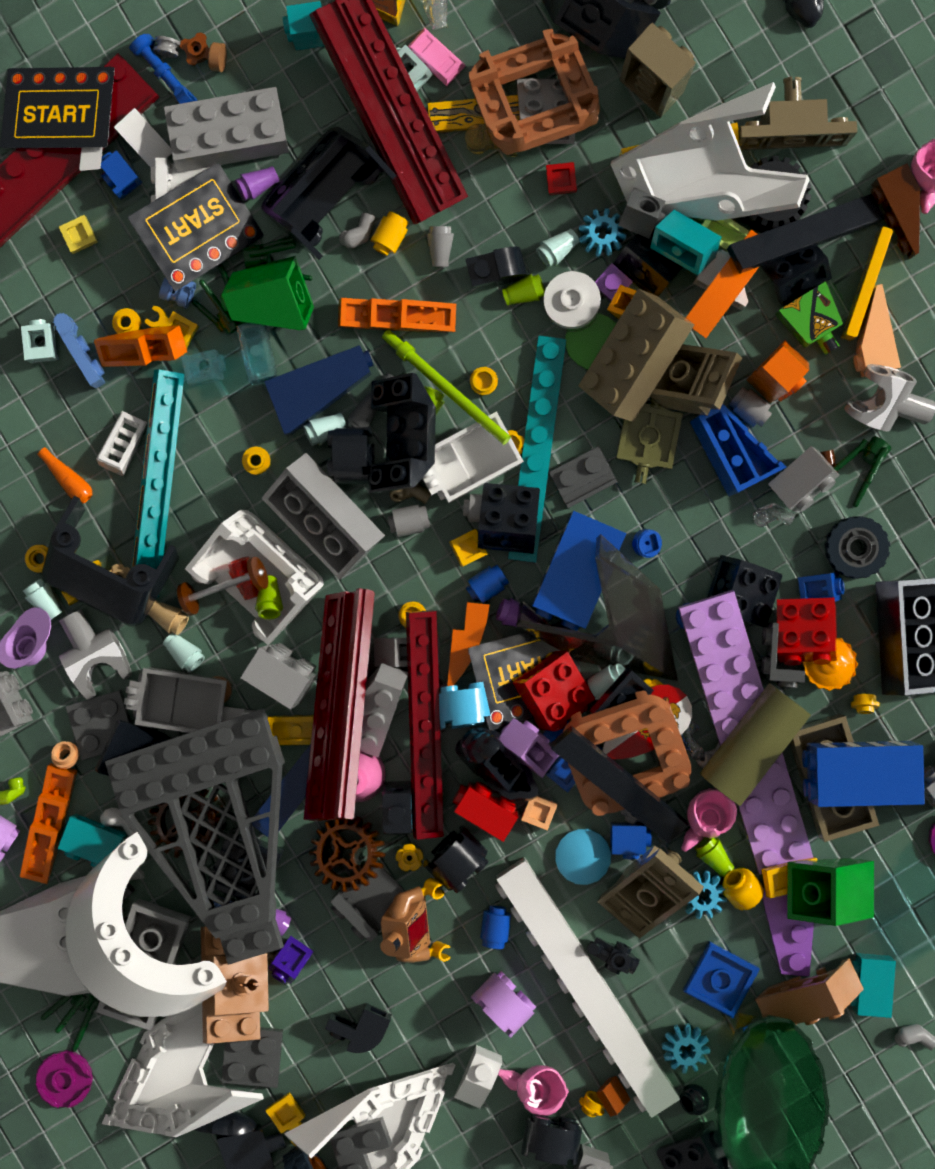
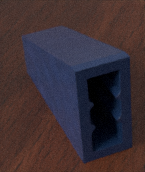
(315, 387)
(292, 794)

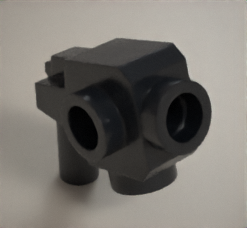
(617, 956)

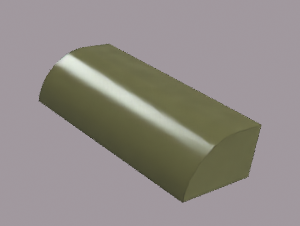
(755, 744)

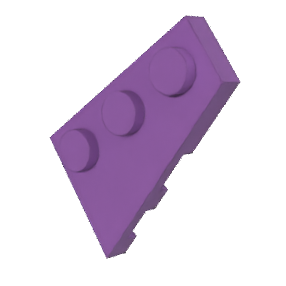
(790, 937)

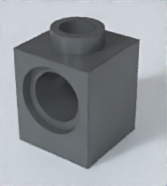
(642, 213)

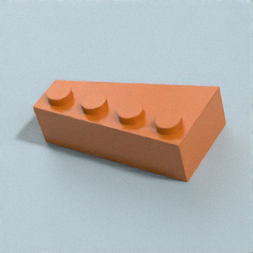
(780, 374)

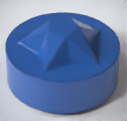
(647, 543)

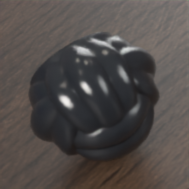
(694, 1099)

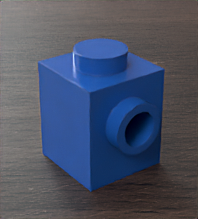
(629, 839)

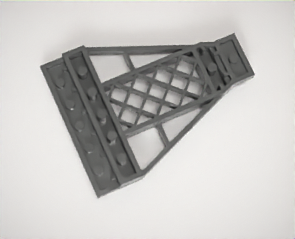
(194, 764)

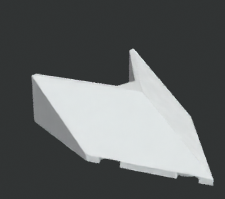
(167, 1082)
(407, 1109)

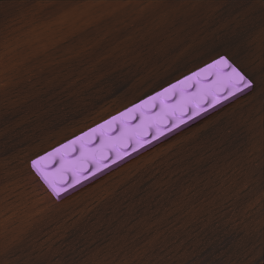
(730, 689)

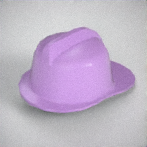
(26, 639)

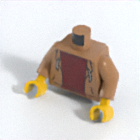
(406, 926)

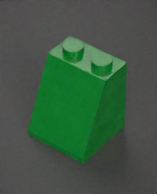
(269, 295)
(830, 890)

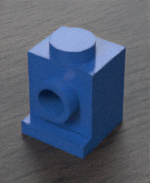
(119, 174)

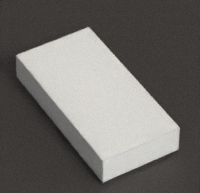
(142, 137)

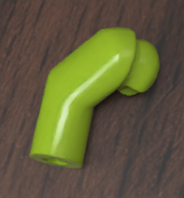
(16, 789)

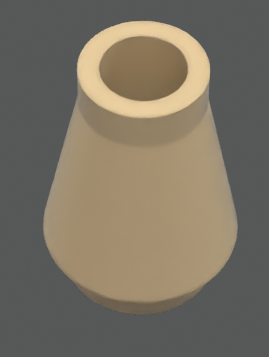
(169, 617)

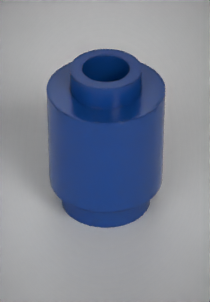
(487, 584)
(495, 927)

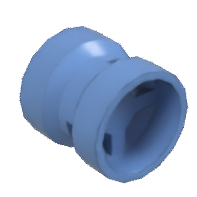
(182, 296)

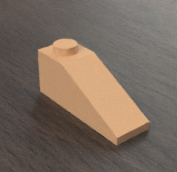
(876, 337)

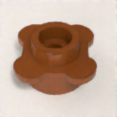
(188, 46)

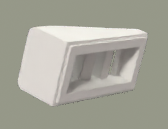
(126, 457)

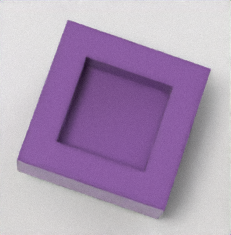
(611, 280)

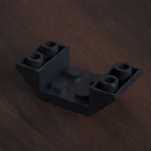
(603, 24)
(409, 432)

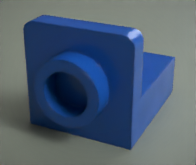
(821, 586)

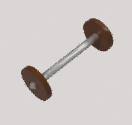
(189, 599)

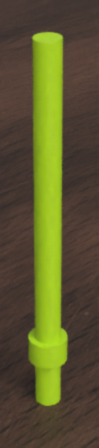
(407, 353)

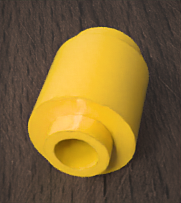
(389, 233)

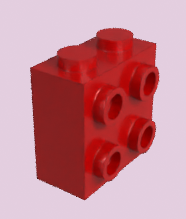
(807, 631)
(554, 691)
(485, 810)

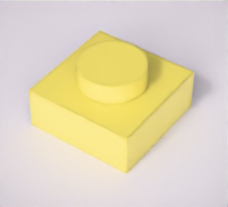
(78, 234)

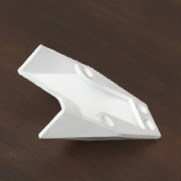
(703, 169)
(35, 941)

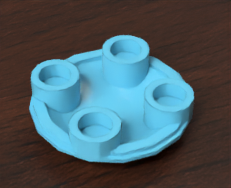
(583, 856)

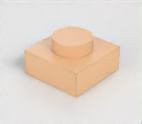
(539, 812)

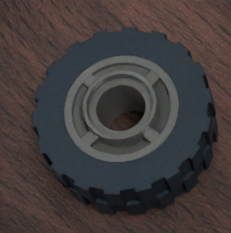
(875, 547)

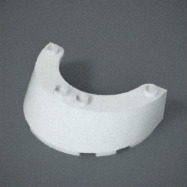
(110, 960)

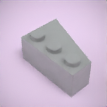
(380, 704)

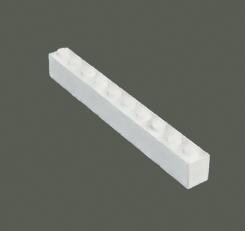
(588, 988)

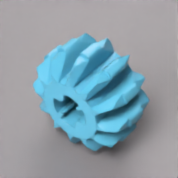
(595, 224)
(714, 896)
(684, 1038)

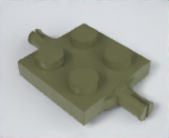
(650, 439)

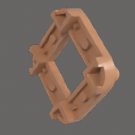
(521, 135)
(626, 718)

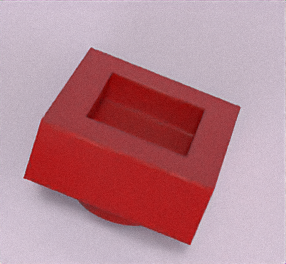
(561, 178)

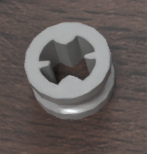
(166, 46)

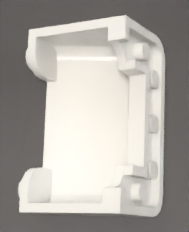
(248, 536)

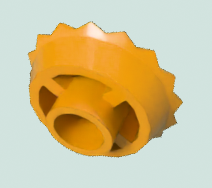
(836, 673)

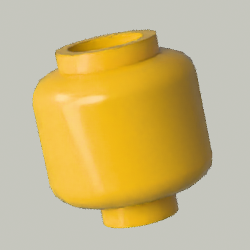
(742, 888)

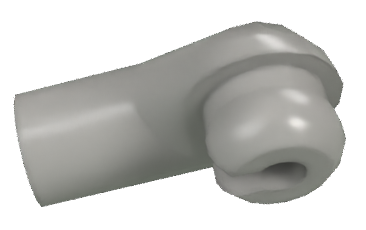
(358, 235)

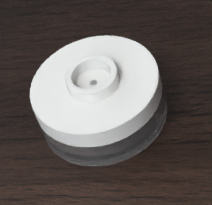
(572, 301)

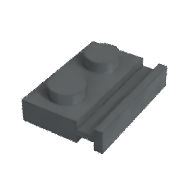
(583, 477)

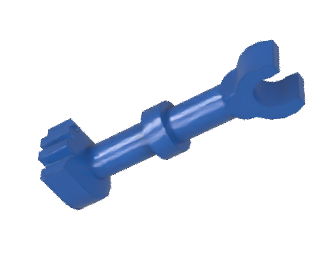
(143, 47)

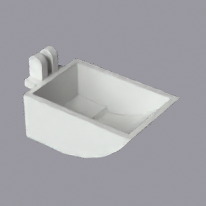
(470, 461)

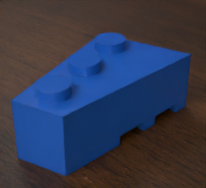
(733, 450)

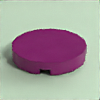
(64, 1079)

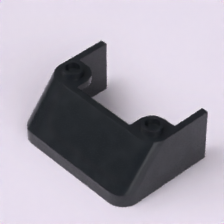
(319, 184)
(120, 598)

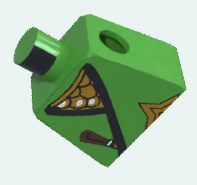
(812, 318)

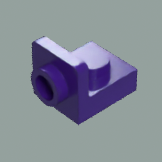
(290, 961)

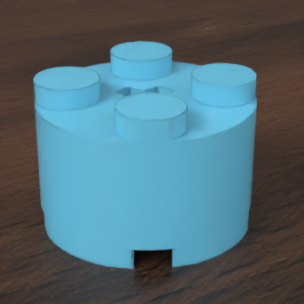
(463, 707)

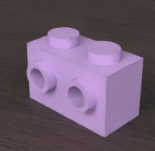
(528, 746)

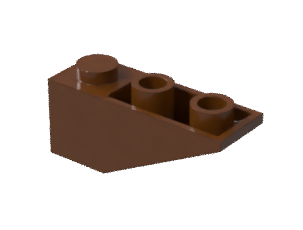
(900, 199)

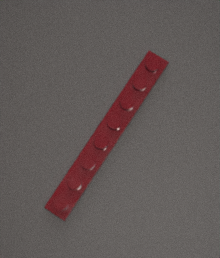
(424, 724)

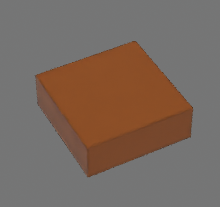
(613, 1096)

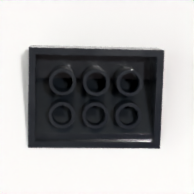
(906, 635)

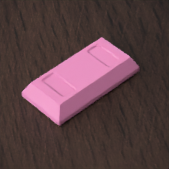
(436, 57)

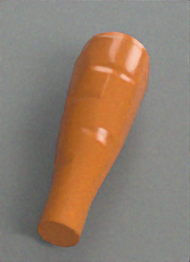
(68, 479)

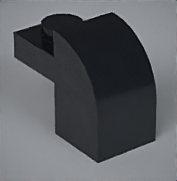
(499, 266)
(364, 1034)

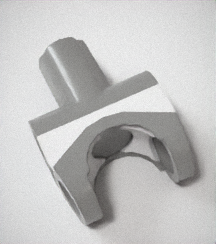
(890, 400)
(90, 651)

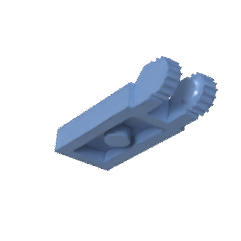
(78, 348)

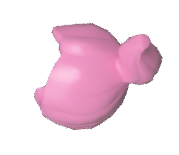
(924, 172)
(709, 816)
(538, 1088)

